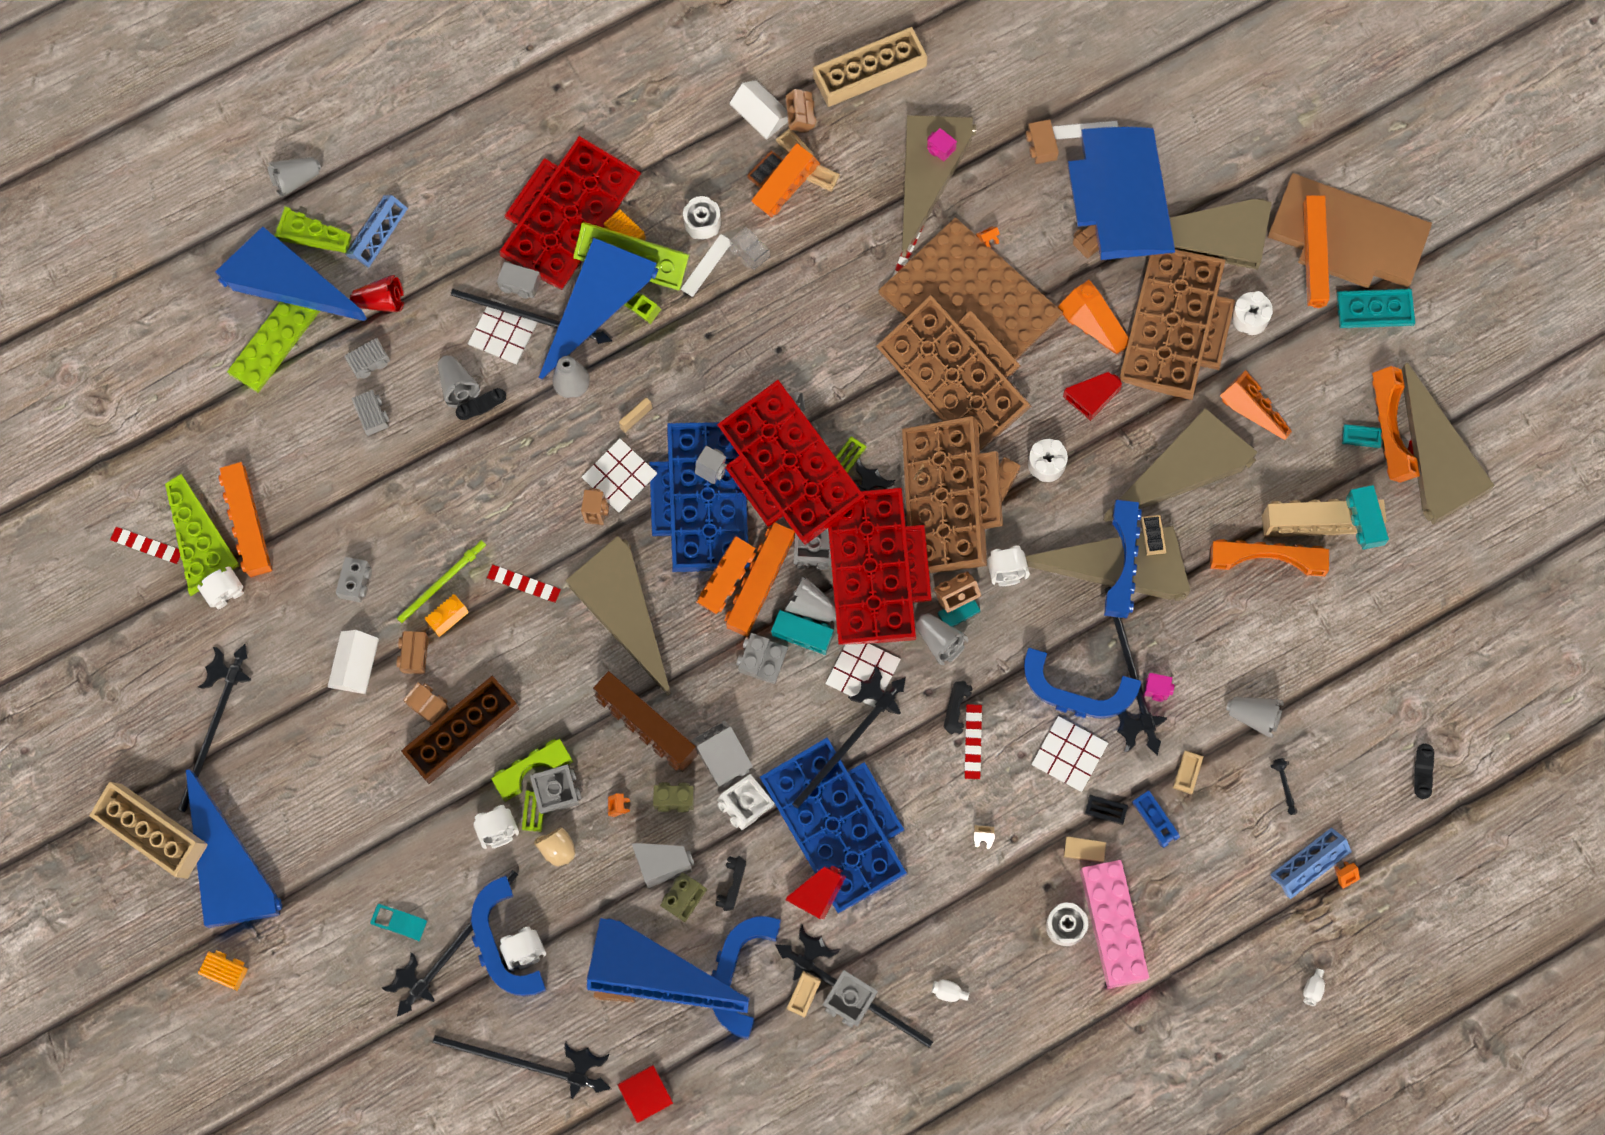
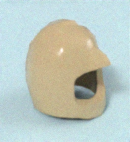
(556, 847)

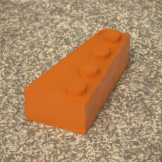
(785, 180)
(725, 575)

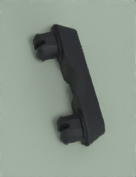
(481, 404)
(957, 695)
(1424, 771)
(738, 865)

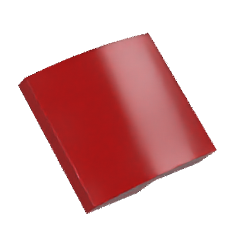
(645, 1093)

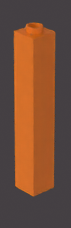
(1316, 251)

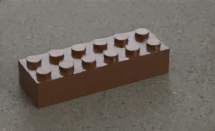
(645, 721)
(460, 729)

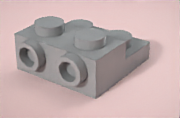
(814, 553)
(761, 658)
(555, 789)
(849, 999)

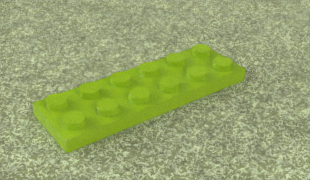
(670, 262)
(271, 344)

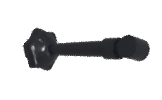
(1280, 765)

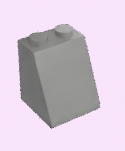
(722, 754)
(662, 862)

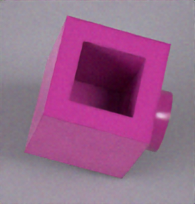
(941, 144)
(1158, 687)

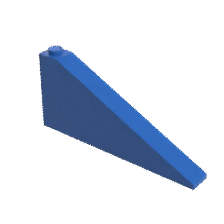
(275, 272)
(602, 288)
(228, 877)
(638, 967)

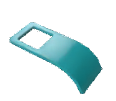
(401, 923)

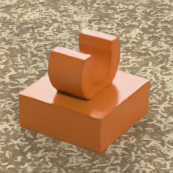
(988, 234)
(616, 805)
(1347, 875)

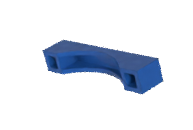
(1125, 522)

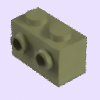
(673, 797)
(683, 897)

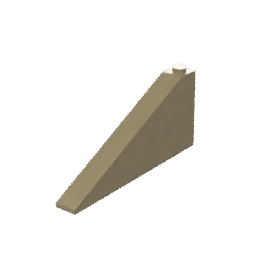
(926, 174)
(1225, 232)
(1196, 458)
(1447, 468)
(1104, 561)
(614, 595)

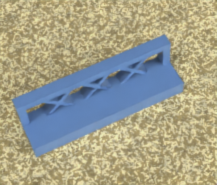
(370, 228)
(1314, 865)

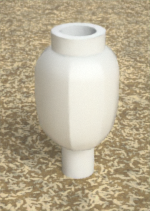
(1314, 988)
(949, 991)

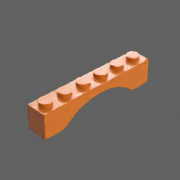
(1388, 390)
(1310, 561)

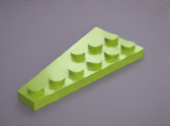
(197, 537)

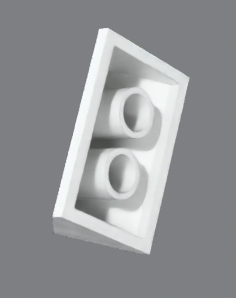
(759, 108)
(353, 661)

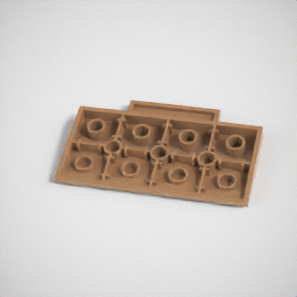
(1361, 234)
(1177, 324)
(957, 368)
(958, 492)

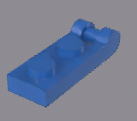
(1155, 818)

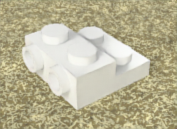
(745, 802)

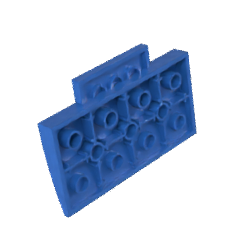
(1122, 192)
(691, 509)
(840, 822)

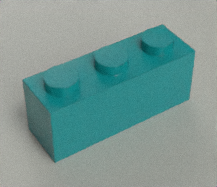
(1367, 517)
(803, 632)

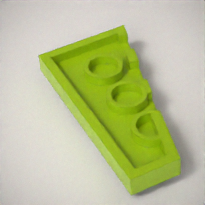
(302, 230)

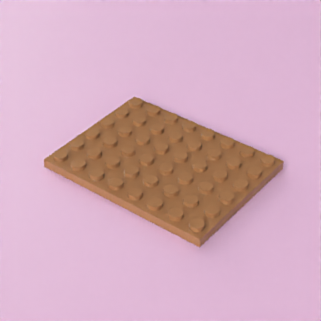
(972, 277)

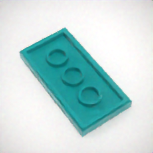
(1375, 308)

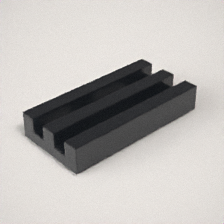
(1105, 817)

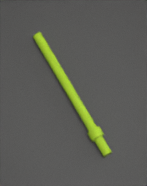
(468, 556)

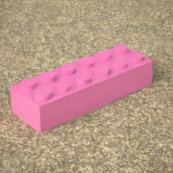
(1114, 924)

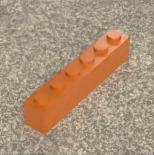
(245, 519)
(760, 580)

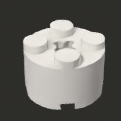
(696, 225)
(1252, 313)
(1054, 452)
(1008, 566)
(221, 587)
(495, 827)
(1074, 916)
(522, 949)

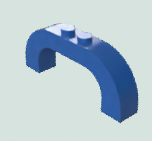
(1076, 703)
(485, 901)
(727, 959)

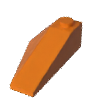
(1091, 313)
(1245, 398)

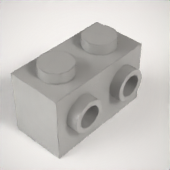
(518, 280)
(711, 465)
(353, 579)

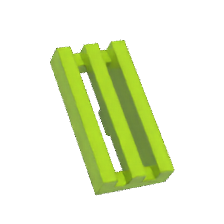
(851, 452)
(533, 813)

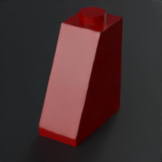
(1093, 394)
(818, 892)

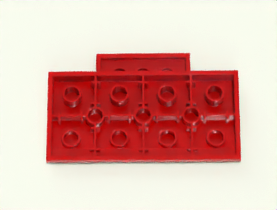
(555, 204)
(787, 465)
(878, 570)

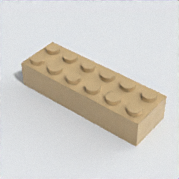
(870, 66)
(1309, 518)
(148, 830)

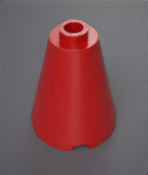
(380, 295)

